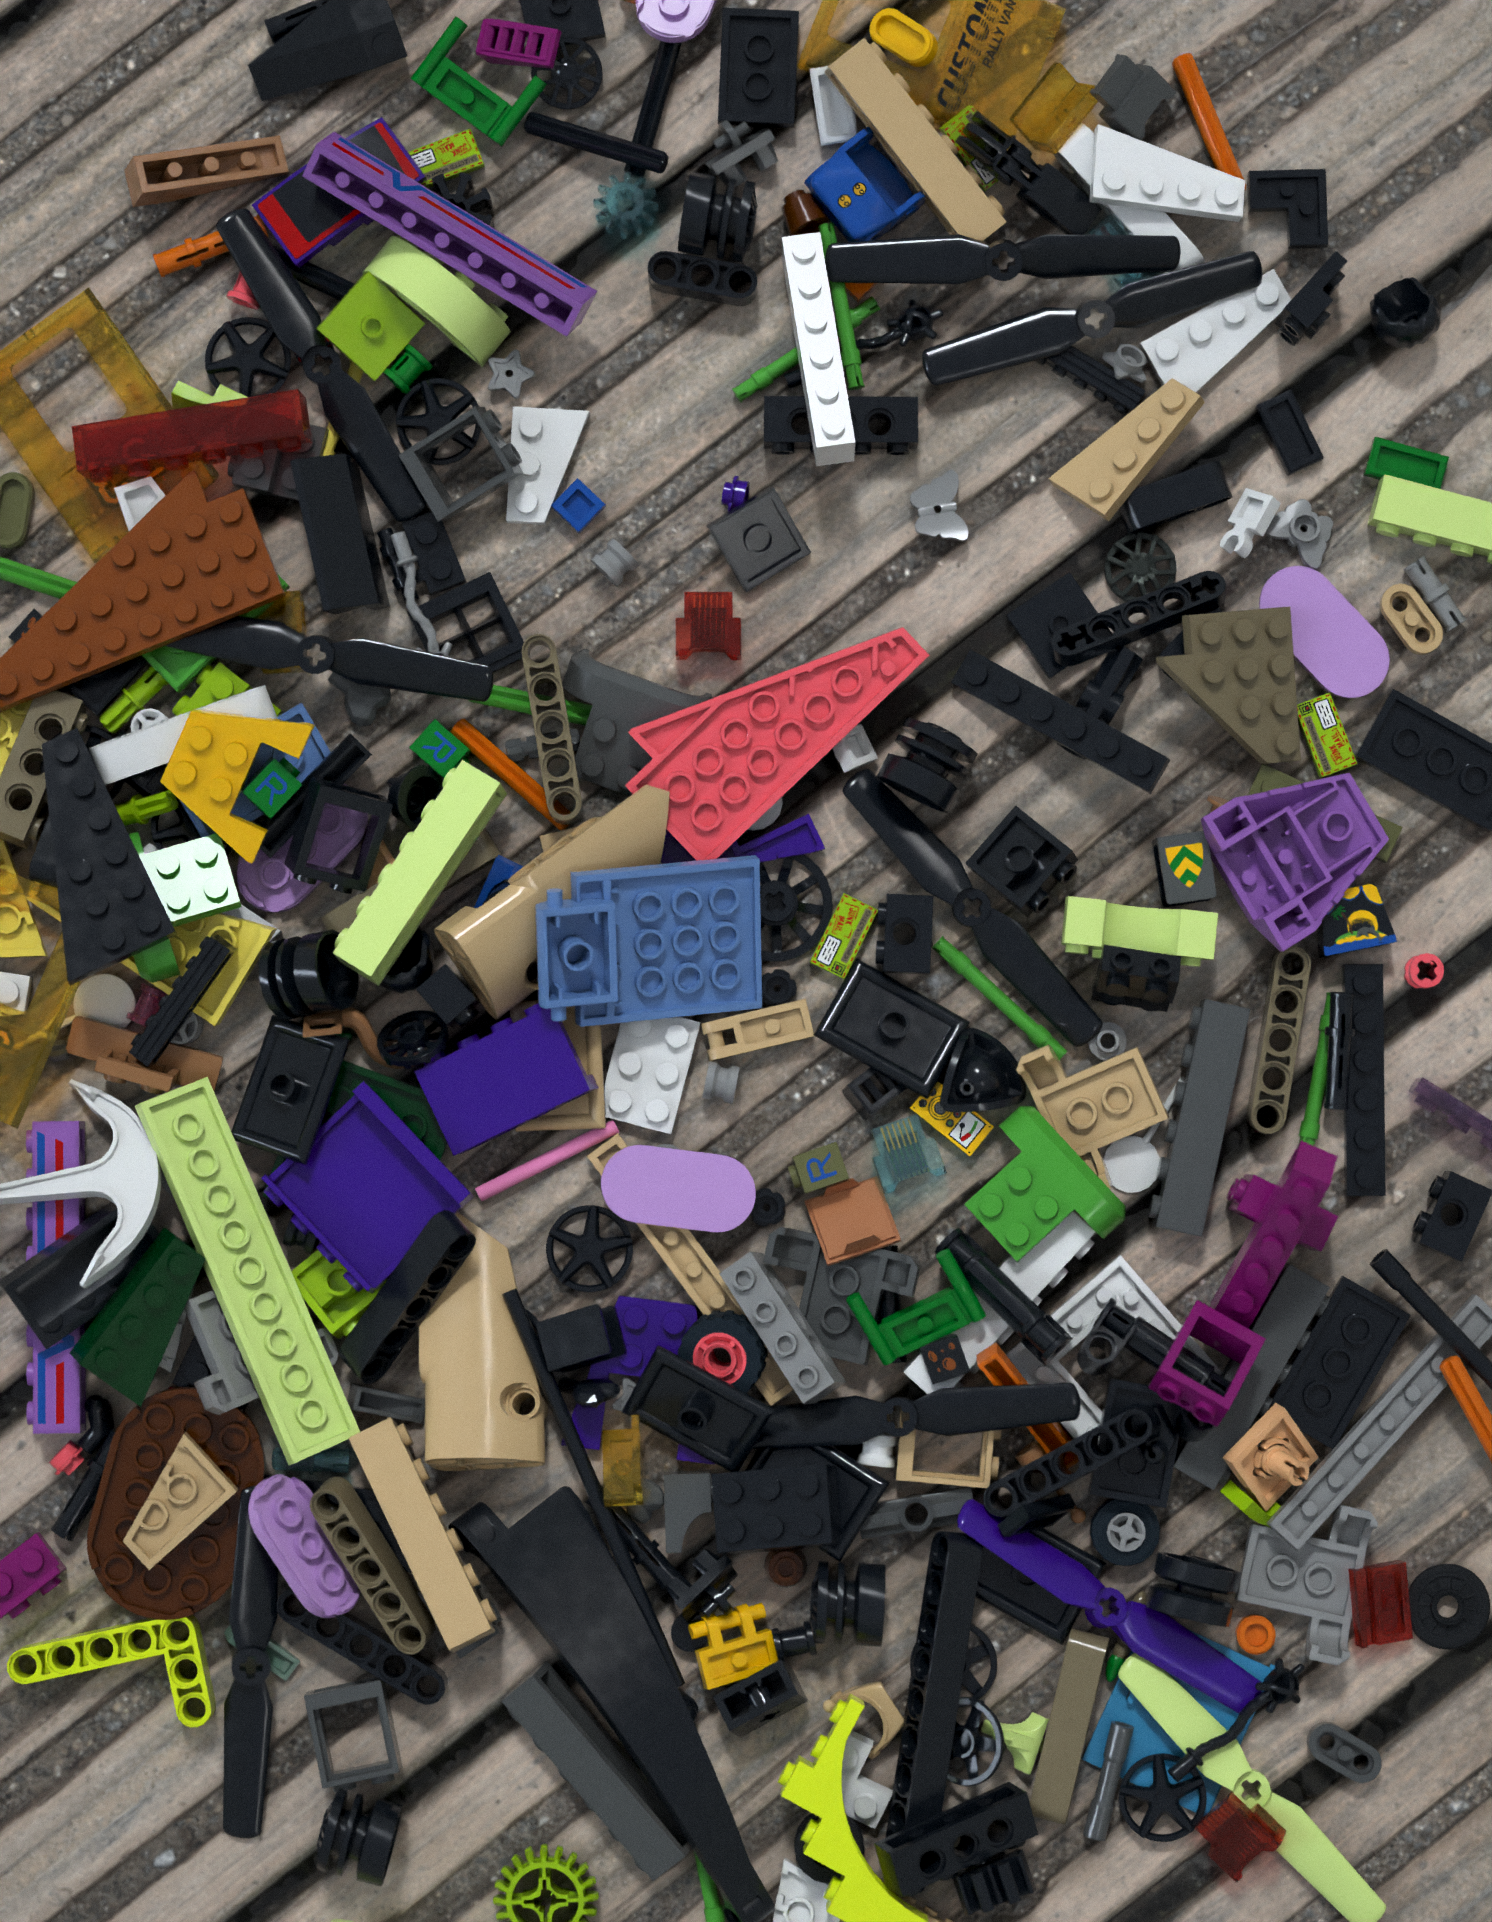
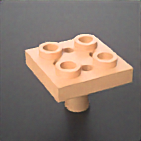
(1277, 1463)

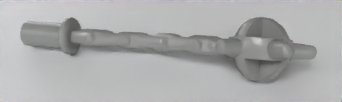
(407, 560)

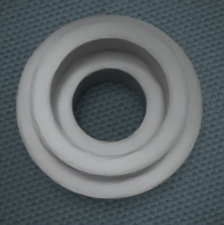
(1118, 1047)

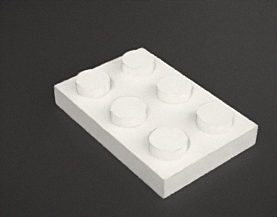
(649, 1071)

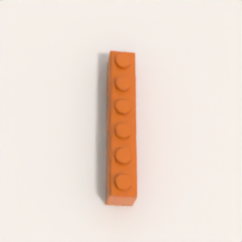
(1003, 1372)

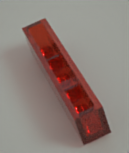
(192, 435)

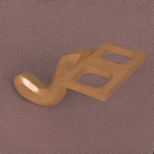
(348, 1018)

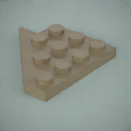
(1243, 677)

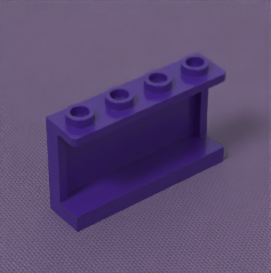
(503, 1079)

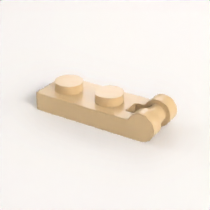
(759, 1029)

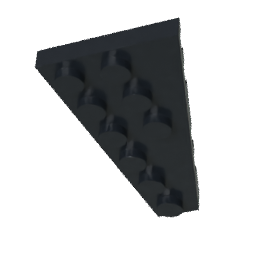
(101, 882)

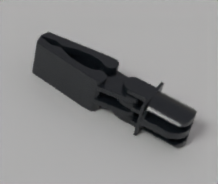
(1046, 188)

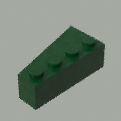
(140, 1317)

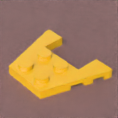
(214, 763)

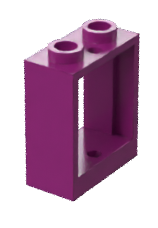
(1250, 1196)
(1220, 1334)

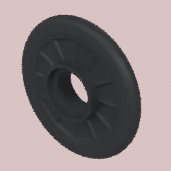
(1472, 1606)

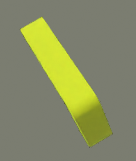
(125, 1651)

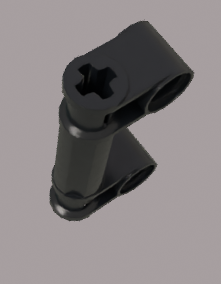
(1034, 1327)
(1120, 1330)

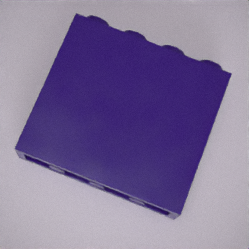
(366, 1189)

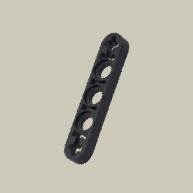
(1127, 632)

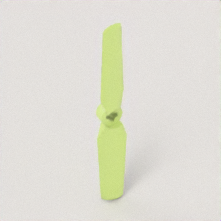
(1303, 1842)

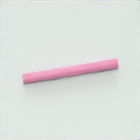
(546, 1160)

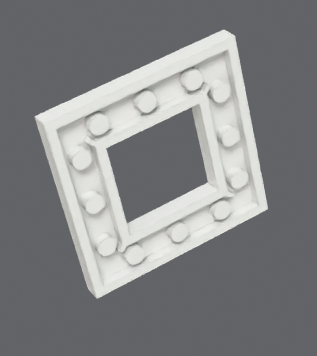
(1077, 1318)

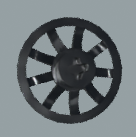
(781, 903)

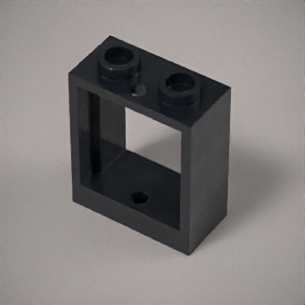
(348, 797)

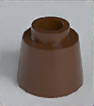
(802, 213)
(785, 1567)

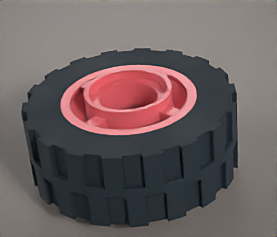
(733, 1334)

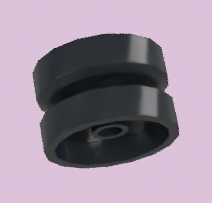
(1194, 1584)

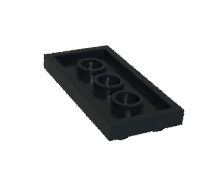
(1431, 757)
(1339, 1361)

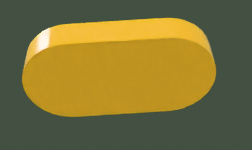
(903, 37)

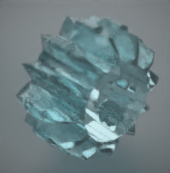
(625, 190)

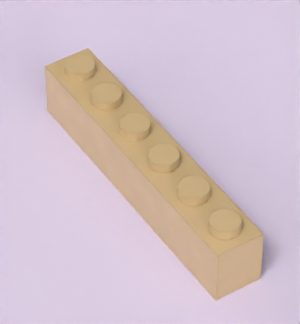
(913, 143)
(422, 1535)

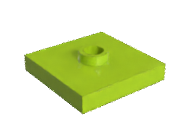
(370, 326)

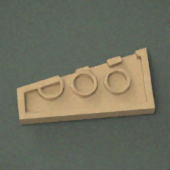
(1122, 456)

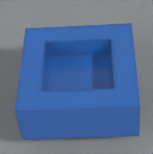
(578, 505)

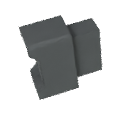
(1130, 95)

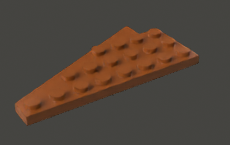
(163, 581)

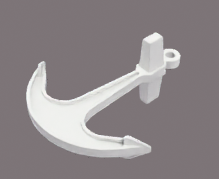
(124, 1175)

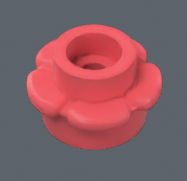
(67, 1459)

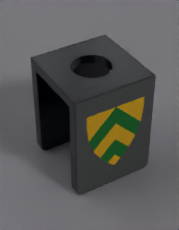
(1184, 869)

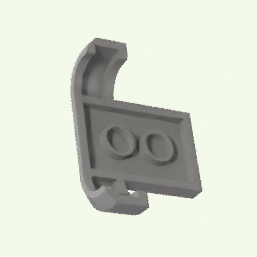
(230, 1380)
(1310, 1579)

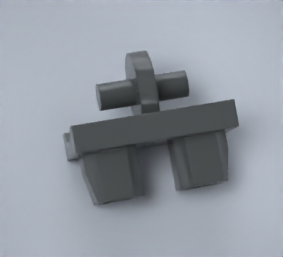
(756, 145)

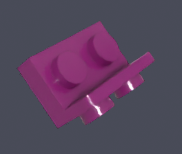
(24, 1572)

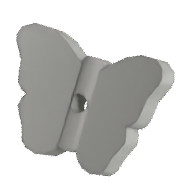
(939, 494)
(1311, 543)

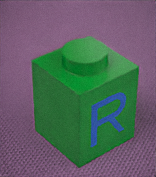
(440, 749)
(272, 786)

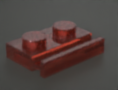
(1380, 1603)

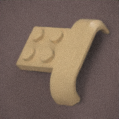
(1093, 1103)

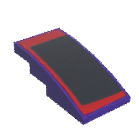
(309, 217)

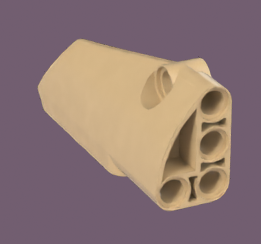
(499, 938)
(479, 1370)

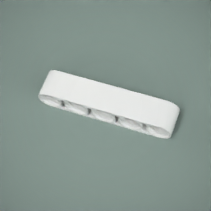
(1077, 158)
(156, 743)

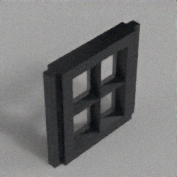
(464, 596)

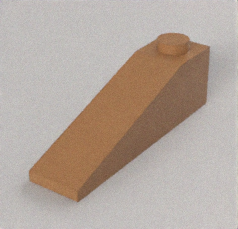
(203, 169)

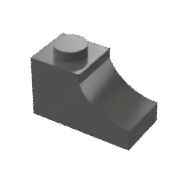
(685, 1498)

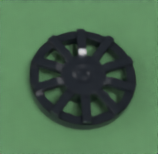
(412, 1038)

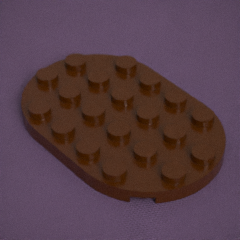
(203, 1562)

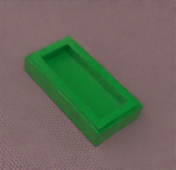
(1405, 463)

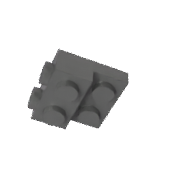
(272, 472)

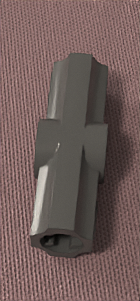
(890, 1517)

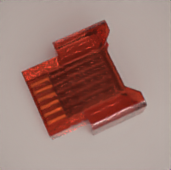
(708, 626)
(1239, 1834)

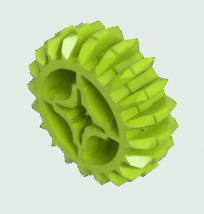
(563, 1895)

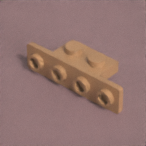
(111, 1048)

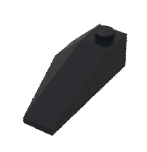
(328, 46)

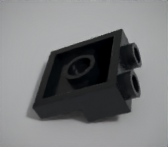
(1309, 307)
(1023, 862)
(1136, 978)

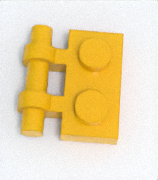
(734, 1658)

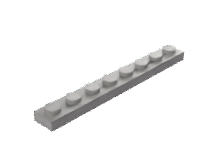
(1376, 1431)

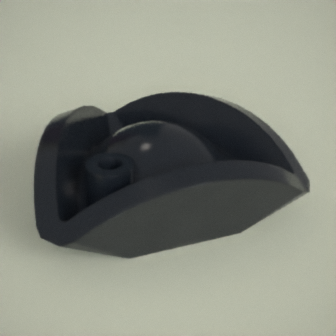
(981, 1075)

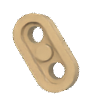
(1414, 617)

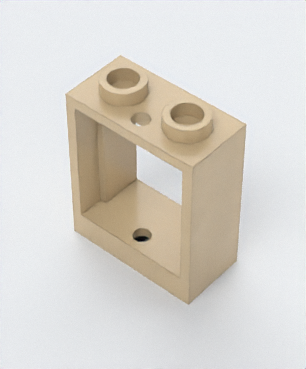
(987, 1465)

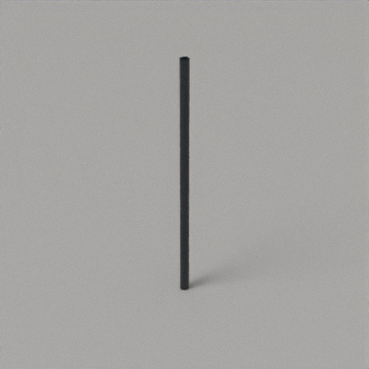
(588, 1476)

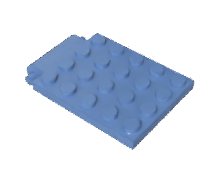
(652, 942)

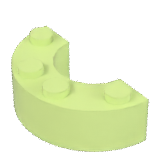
(441, 297)
(1176, 932)

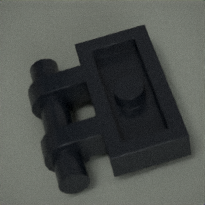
(434, 551)

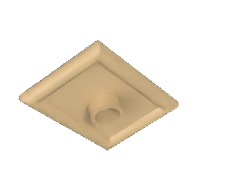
(589, 1109)

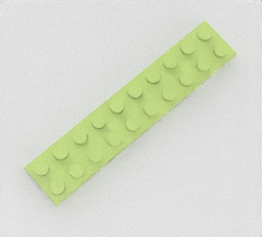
(247, 1270)

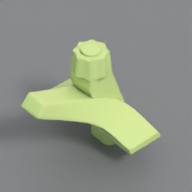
(1022, 1739)

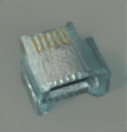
(904, 1152)

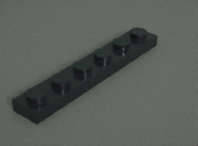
(1060, 721)
(1366, 1100)

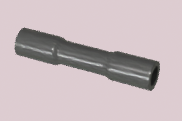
(1102, 1803)

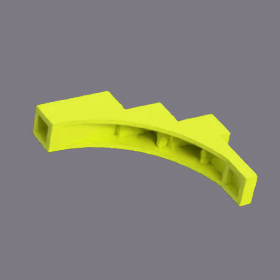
(829, 1840)

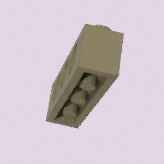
(45, 711)

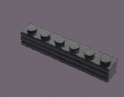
(1096, 378)
(335, 768)
(182, 1000)

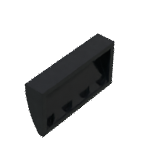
(48, 1284)

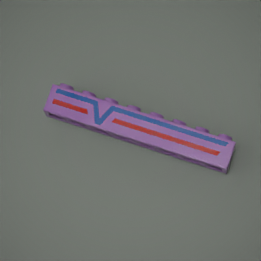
(449, 233)
(54, 1373)

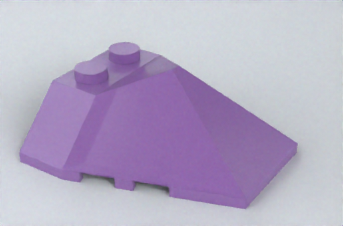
(1293, 852)

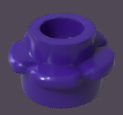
(735, 493)

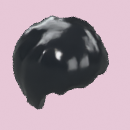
(1405, 314)
(412, 965)

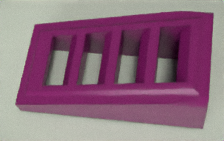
(495, 39)

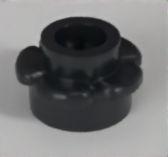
(781, 978)
(776, 1203)

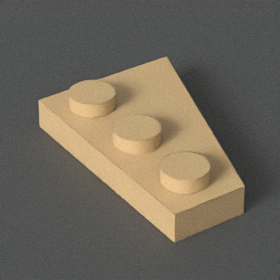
(179, 1502)

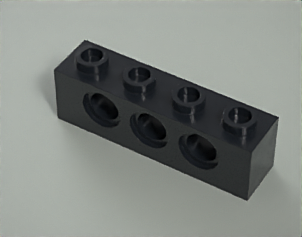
(899, 413)
(901, 1852)

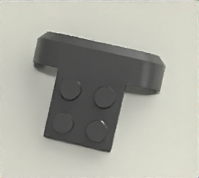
(619, 702)
(828, 1287)

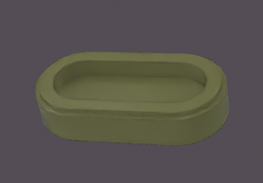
(15, 509)

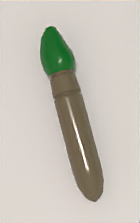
(1121, 1649)

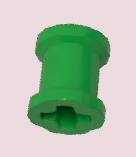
(407, 369)

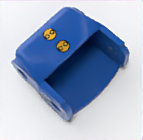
(863, 191)

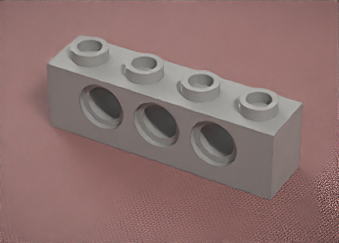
(782, 1328)

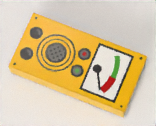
(961, 1128)

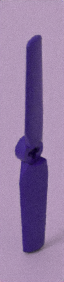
(1142, 1629)

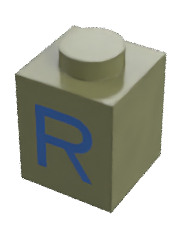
(818, 1168)

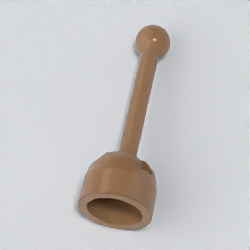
(1034, 1451)

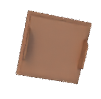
(852, 1219)

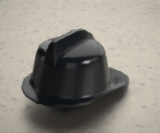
(412, 792)

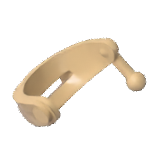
(877, 1696)

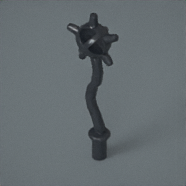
(911, 325)
(1279, 1688)

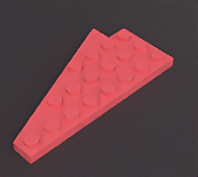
(751, 745)

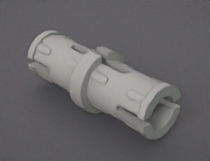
(1435, 594)

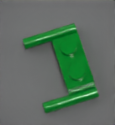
(467, 95)
(923, 1320)

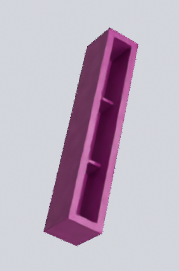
(1275, 1233)

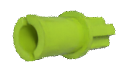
(132, 700)
(142, 808)

